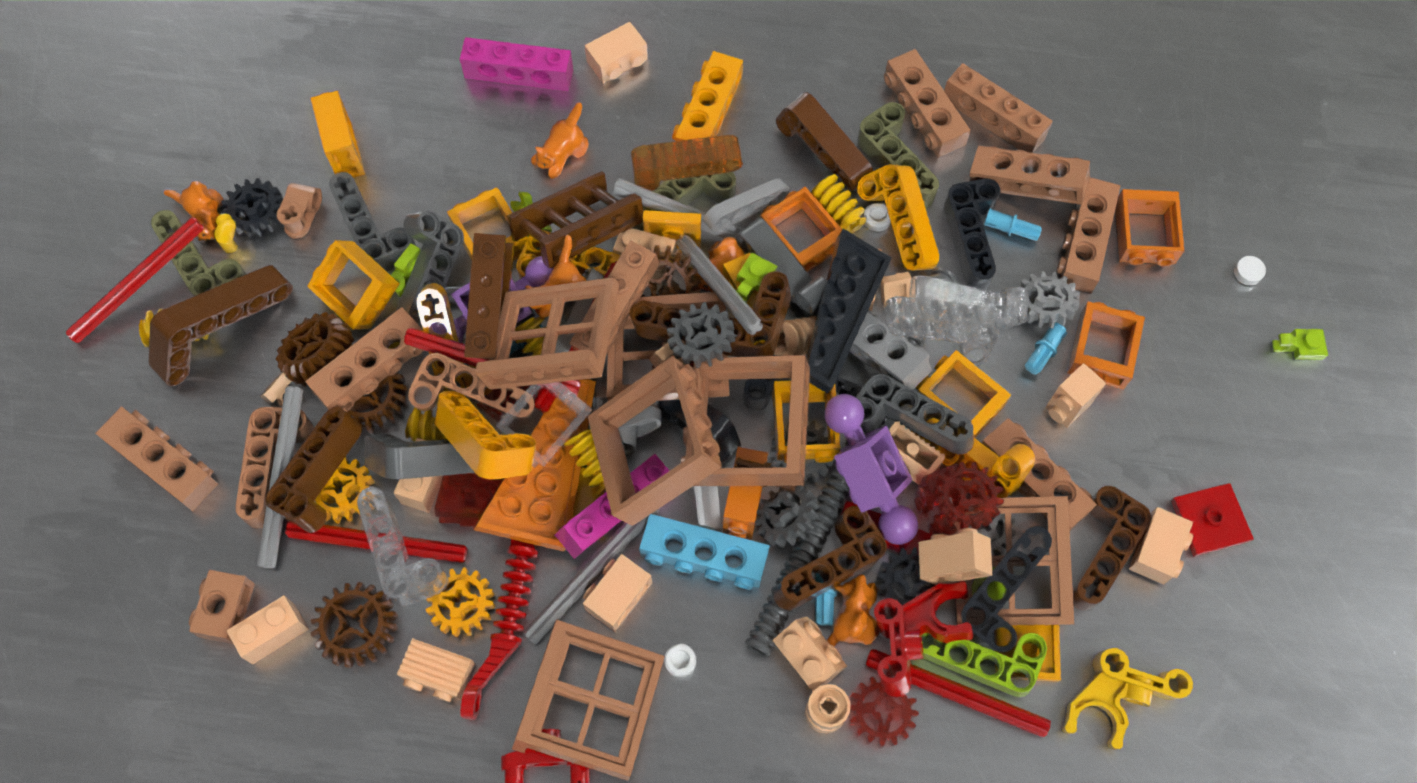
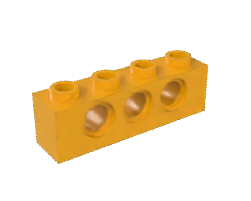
(719, 69)

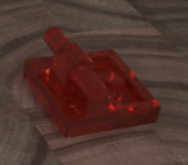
(464, 498)

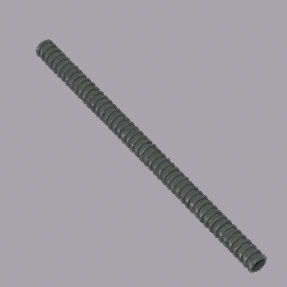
(806, 550)

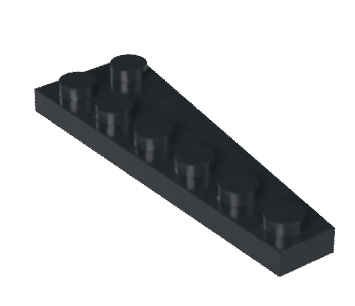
(847, 295)

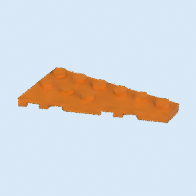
(541, 502)

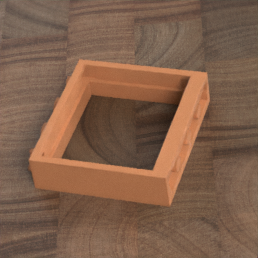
(761, 368)
(610, 451)

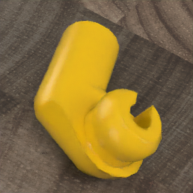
(225, 233)

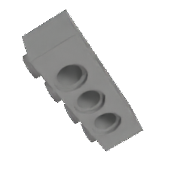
(908, 369)

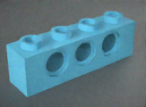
(663, 530)

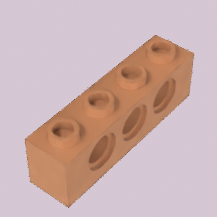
(926, 90)
(997, 109)
(1042, 182)
(1086, 273)
(633, 274)
(352, 362)
(121, 433)
(1055, 477)

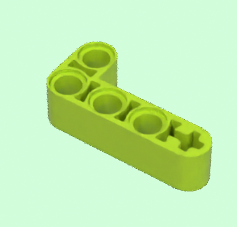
(1006, 666)

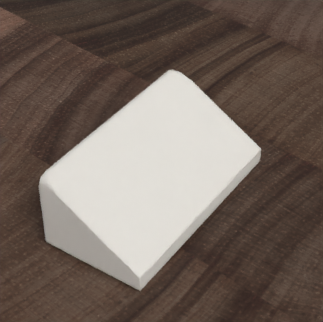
(708, 507)

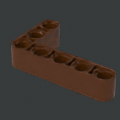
(766, 303)
(207, 312)

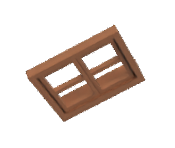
(617, 356)
(551, 366)
(1058, 560)
(547, 683)

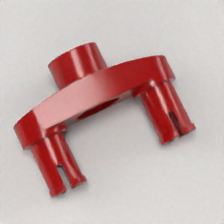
(516, 763)

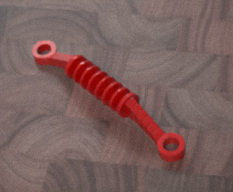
(503, 643)

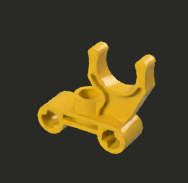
(1126, 684)

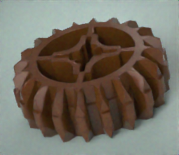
(673, 262)
(312, 346)
(380, 411)
(345, 634)

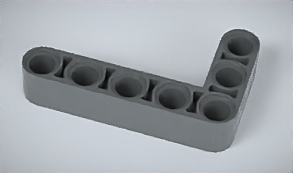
(405, 460)

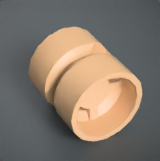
(827, 708)

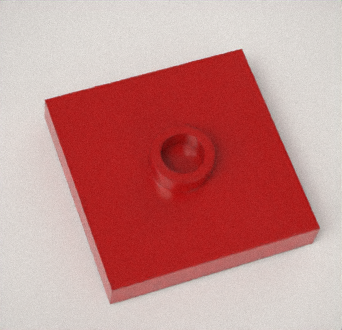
(1215, 519)

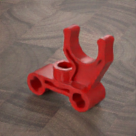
(906, 632)

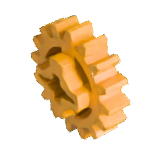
(350, 491)
(461, 588)

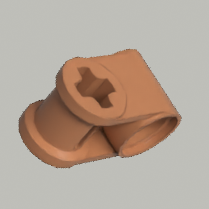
(299, 209)

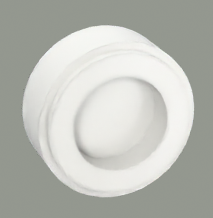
(877, 217)
(1249, 270)
(680, 660)

